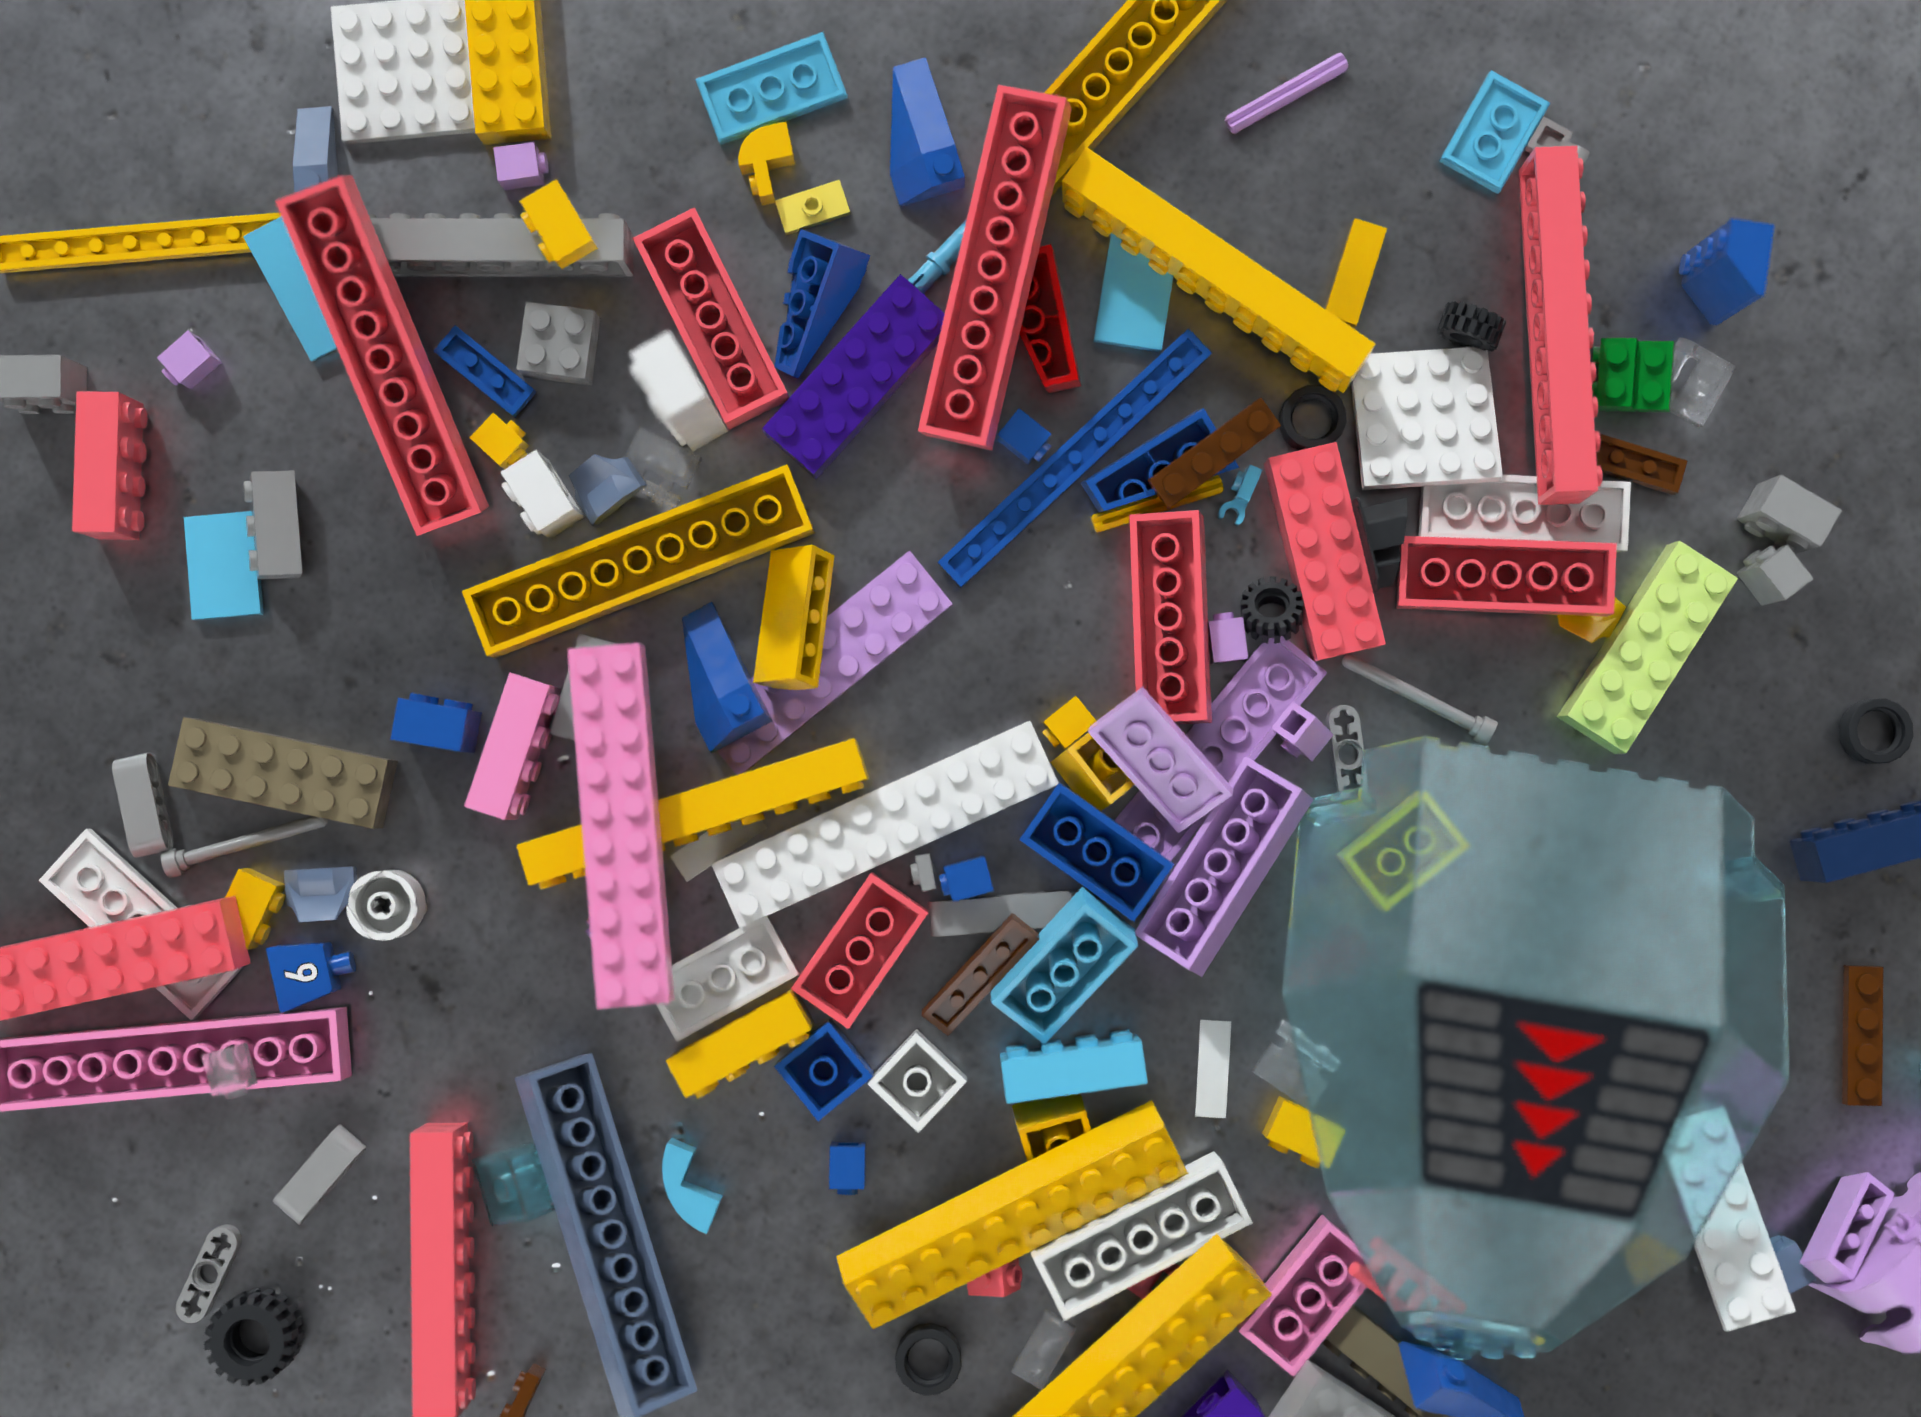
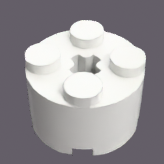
(368, 897)

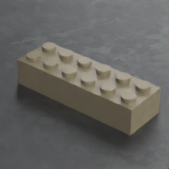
(282, 773)

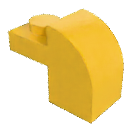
(762, 151)

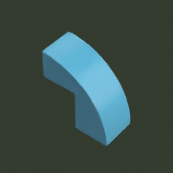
(690, 1201)

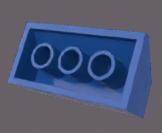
(1728, 268)
(1096, 852)

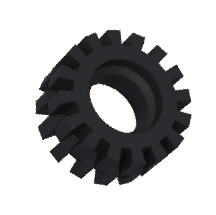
(1471, 326)
(1272, 593)

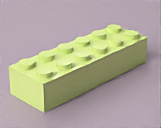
(1647, 647)

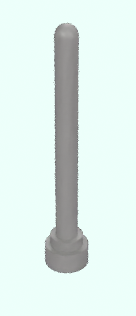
(1479, 728)
(177, 861)

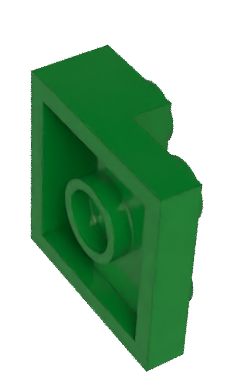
(1634, 375)

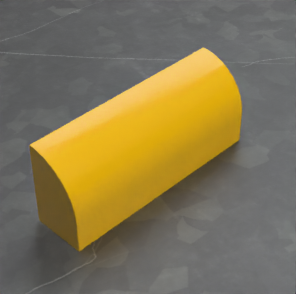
(794, 618)

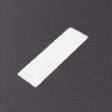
(709, 849)
(1213, 1069)

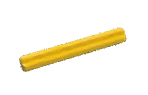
(1120, 515)

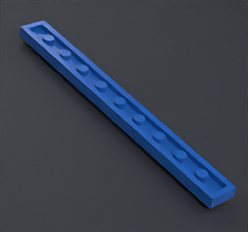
(1074, 458)

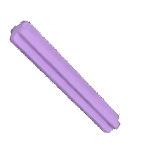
(1286, 93)

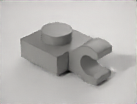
(1552, 134)
(923, 872)

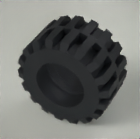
(231, 1353)

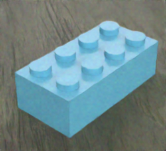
(1065, 965)
(1073, 1067)

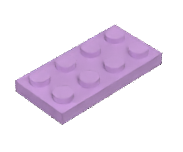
(1160, 760)

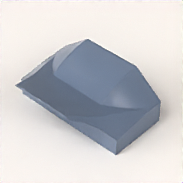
(605, 486)
(319, 892)

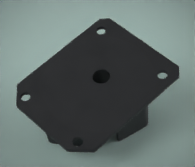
(1381, 534)

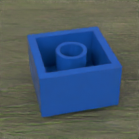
(434, 725)
(824, 1069)

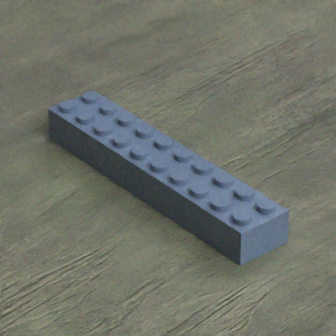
(606, 1235)

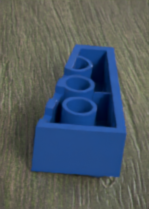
(1128, 476)

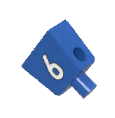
(306, 972)

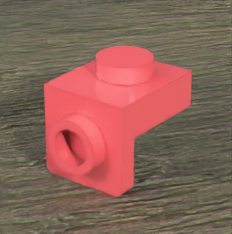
(998, 1282)

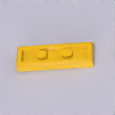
(1355, 271)

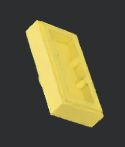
(812, 207)

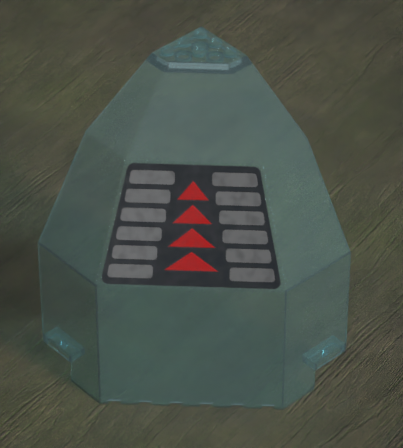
(1529, 1029)

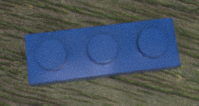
(485, 371)

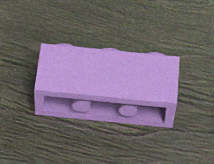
(1847, 1228)

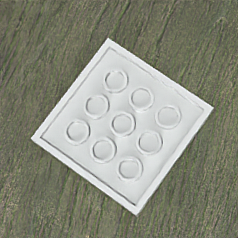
(402, 70)
(1426, 419)

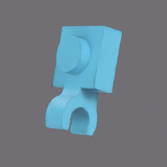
(1244, 486)

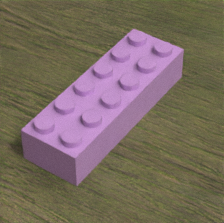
(1223, 867)

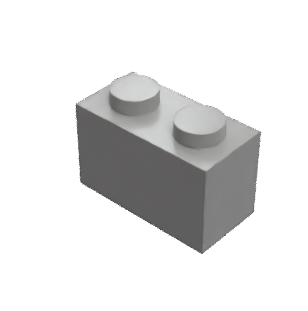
(1773, 574)

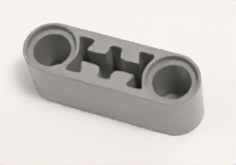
(142, 805)
(319, 1174)

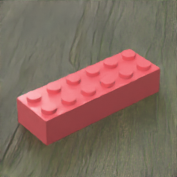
(711, 318)
(1324, 551)
(1507, 576)
(1171, 613)

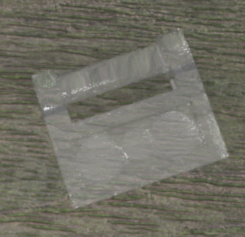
(1703, 384)

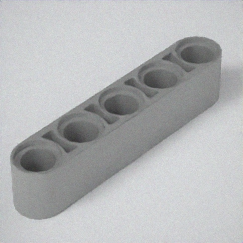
(989, 912)

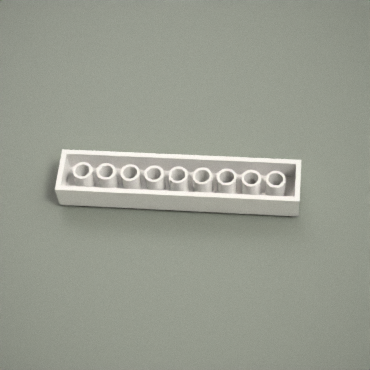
(884, 824)

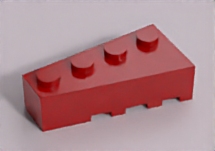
(1047, 327)

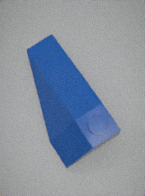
(922, 146)
(821, 288)
(721, 687)
(1453, 1388)

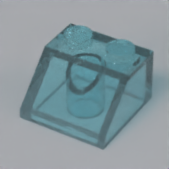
(513, 1185)

